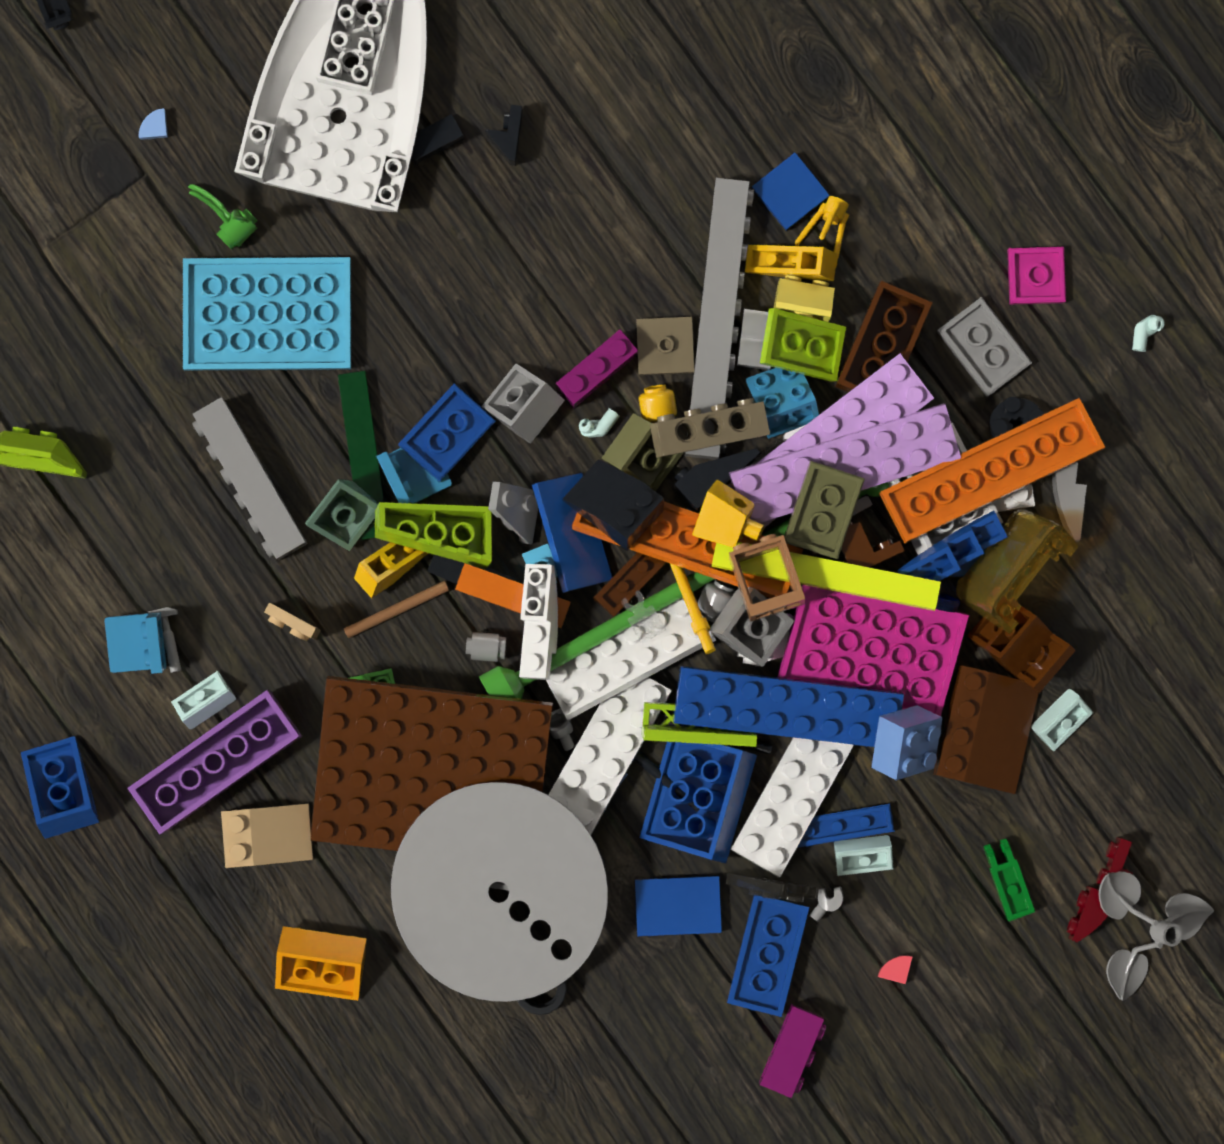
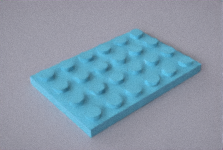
(267, 313)

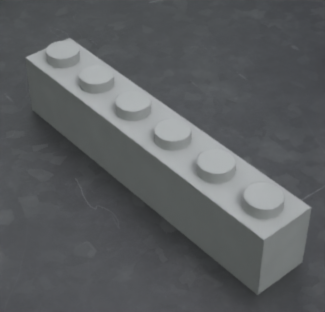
(249, 478)

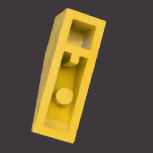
(797, 261)
(386, 567)

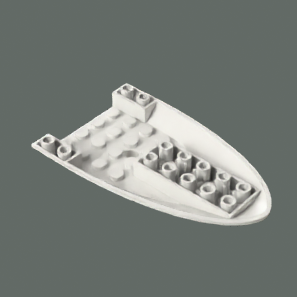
(304, 80)

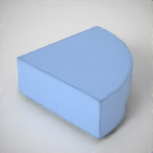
(154, 125)

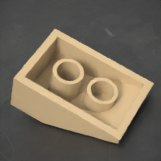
(266, 835)

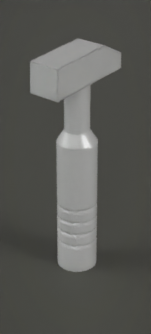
(169, 640)

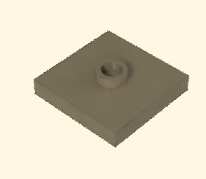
(665, 346)

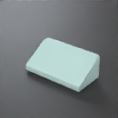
(203, 700)
(1061, 719)
(863, 855)

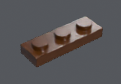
(627, 582)

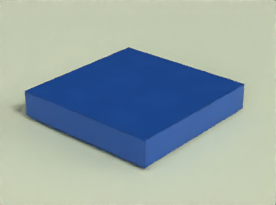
(790, 191)

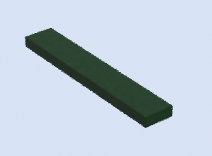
(361, 438)

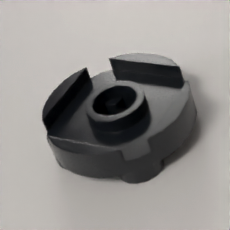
(1012, 410)

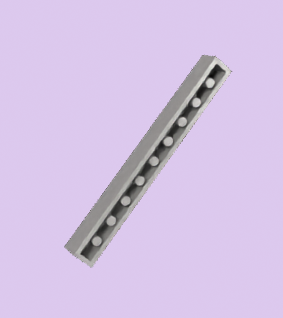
(720, 302)

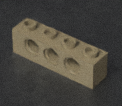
(753, 425)

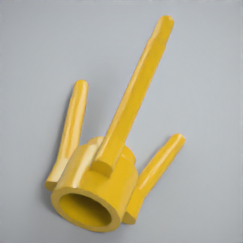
(833, 212)

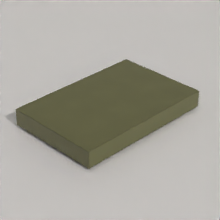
(823, 509)

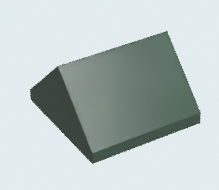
(343, 514)

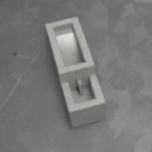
(1069, 499)

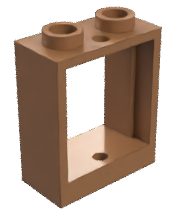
(776, 604)

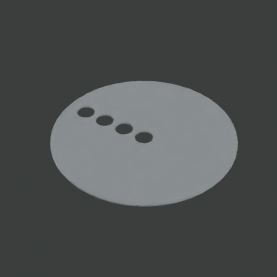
(509, 838)

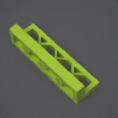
(691, 733)

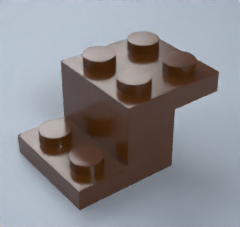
(858, 551)
(1028, 652)

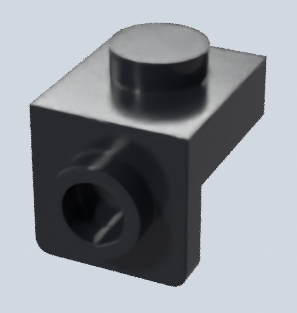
(55, 13)

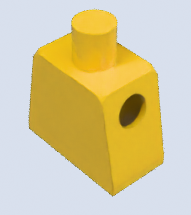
(726, 517)

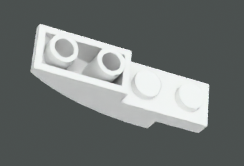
(541, 621)

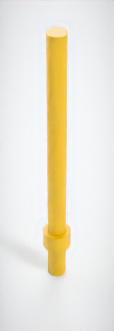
(699, 623)

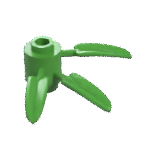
(236, 226)

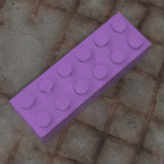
(214, 762)

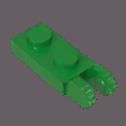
(1009, 883)

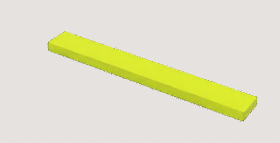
(839, 577)

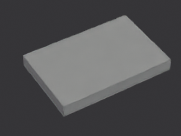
(984, 346)

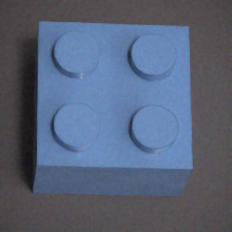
(906, 742)

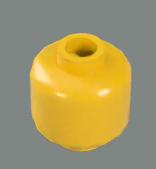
(657, 402)

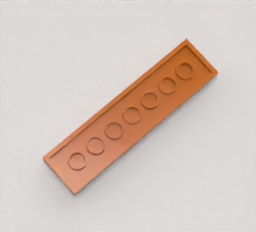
(992, 470)
(672, 541)

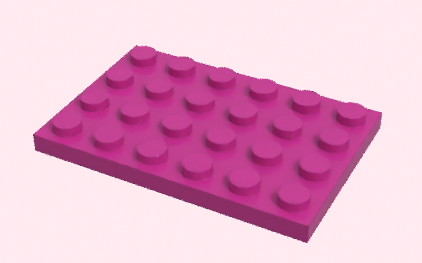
(874, 646)

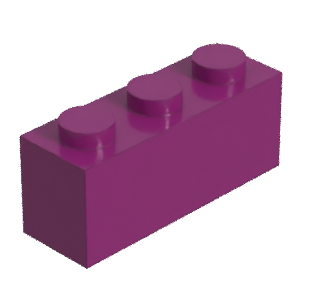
(596, 368)
(792, 1051)

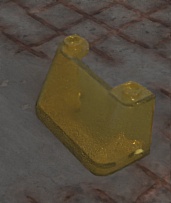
(1010, 566)

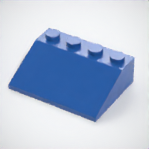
(717, 784)

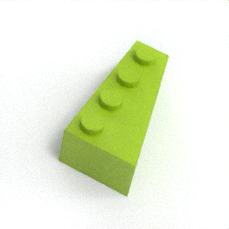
(442, 530)

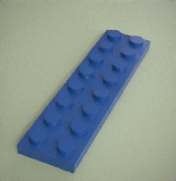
(781, 706)

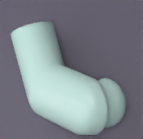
(1145, 329)
(600, 427)

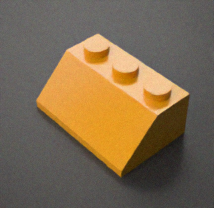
(320, 963)

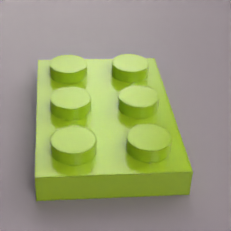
(802, 344)

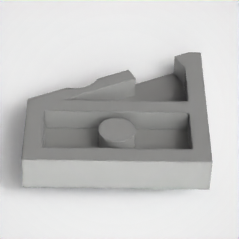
(515, 508)

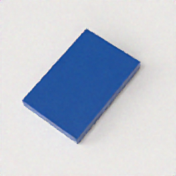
(446, 432)
(678, 906)

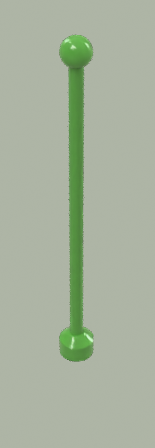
(507, 683)

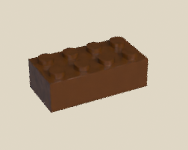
(886, 330)

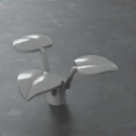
(1185, 917)

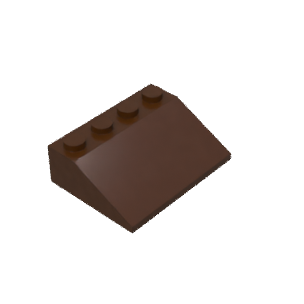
(986, 729)

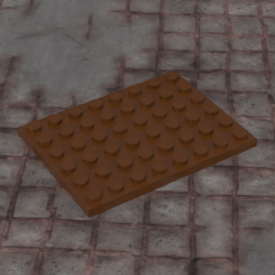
(405, 746)

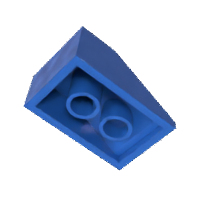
(59, 787)

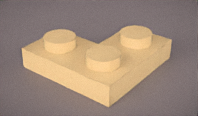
(299, 627)

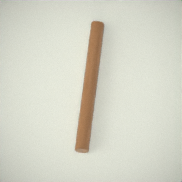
(396, 609)

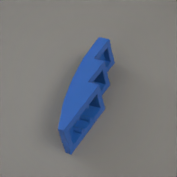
(956, 549)

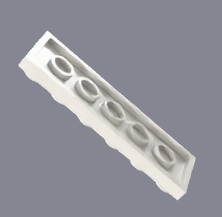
(623, 662)
(606, 752)
(789, 802)

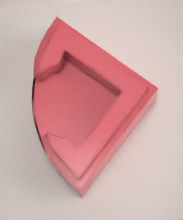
(896, 969)

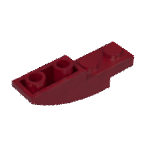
(1090, 912)

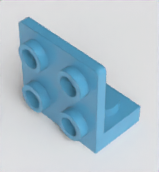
(785, 397)
(408, 478)
(135, 643)

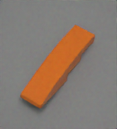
(499, 590)

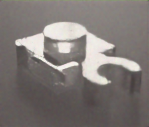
(646, 621)

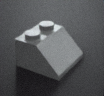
(523, 403)
(751, 639)

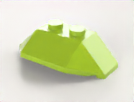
(38, 453)

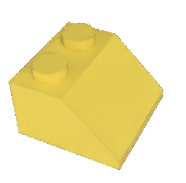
(805, 299)

